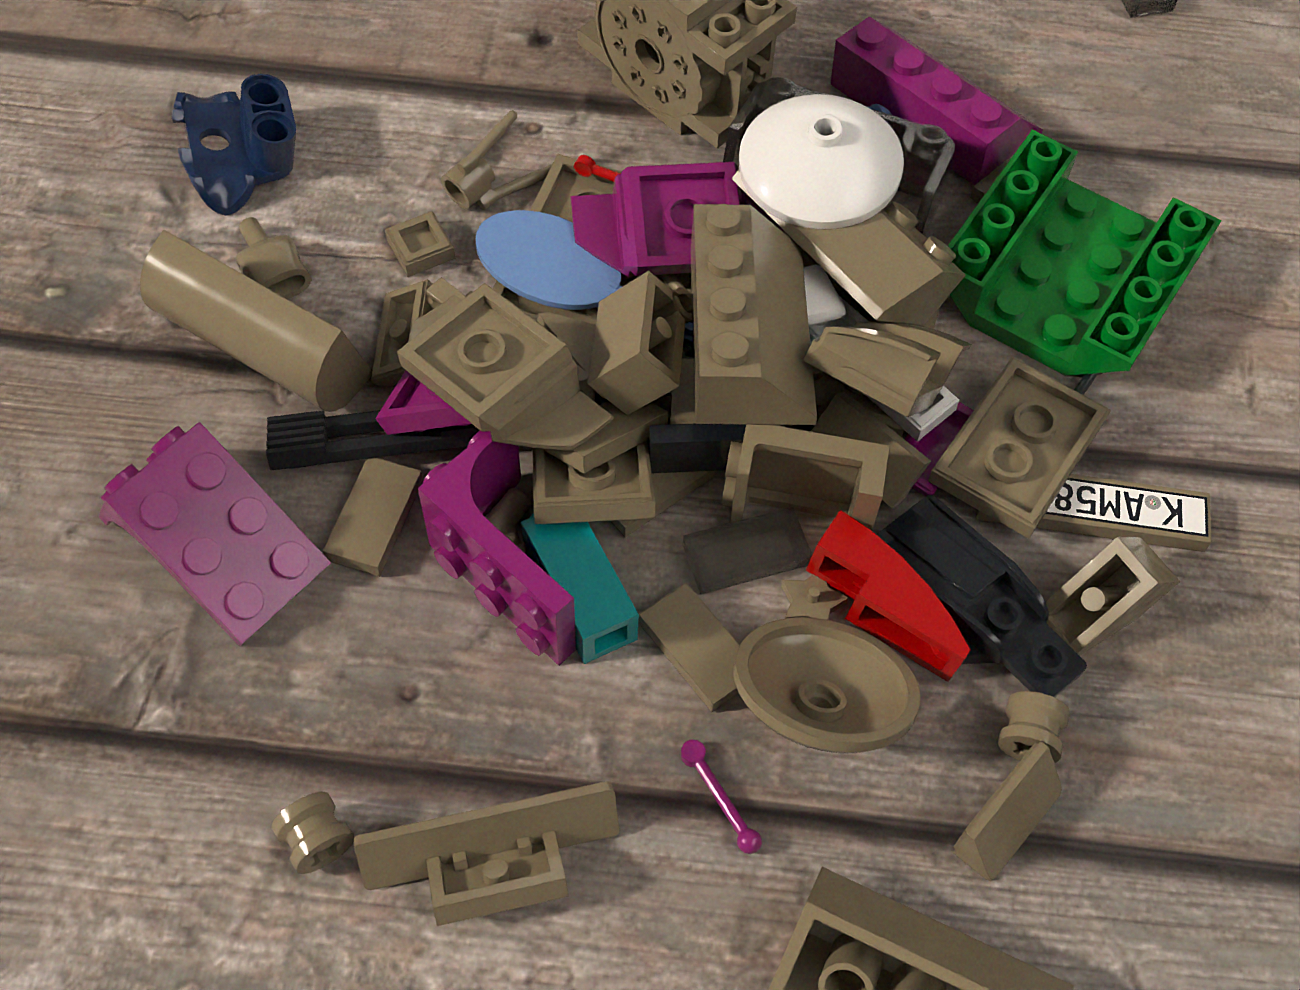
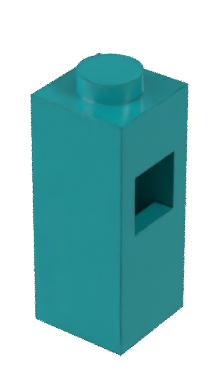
(578, 564)

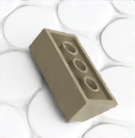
(882, 263)
(748, 320)
(871, 942)

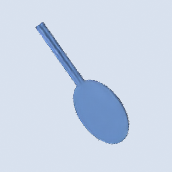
(541, 262)

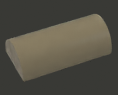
(252, 323)

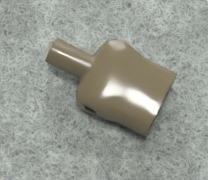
(272, 261)

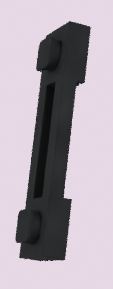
(303, 439)

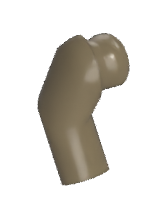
(509, 513)

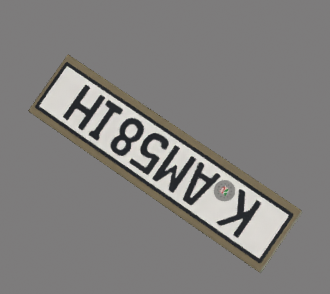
(1129, 510)

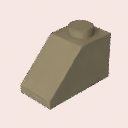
(1109, 593)

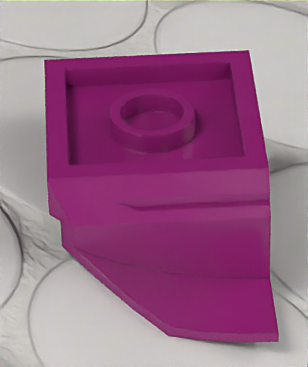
(651, 215)

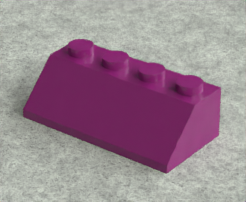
(887, 69)

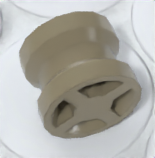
(1033, 719)
(312, 832)

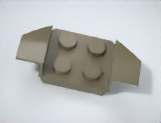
(888, 361)
(502, 372)

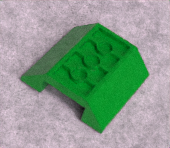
(1068, 268)

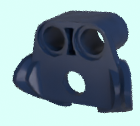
(258, 134)

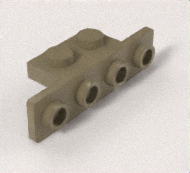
(492, 854)

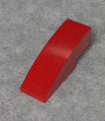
(888, 596)

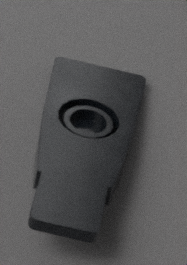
(985, 595)

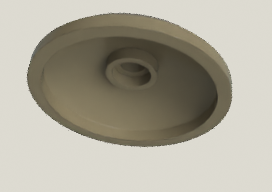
(826, 685)

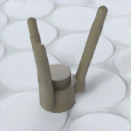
(472, 176)

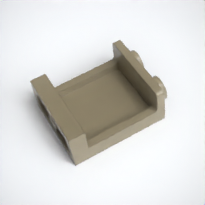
(805, 472)

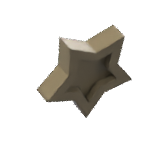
(811, 598)

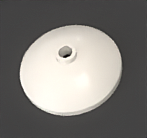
(821, 161)

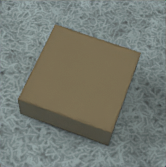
(420, 243)

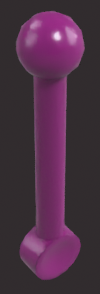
(693, 755)

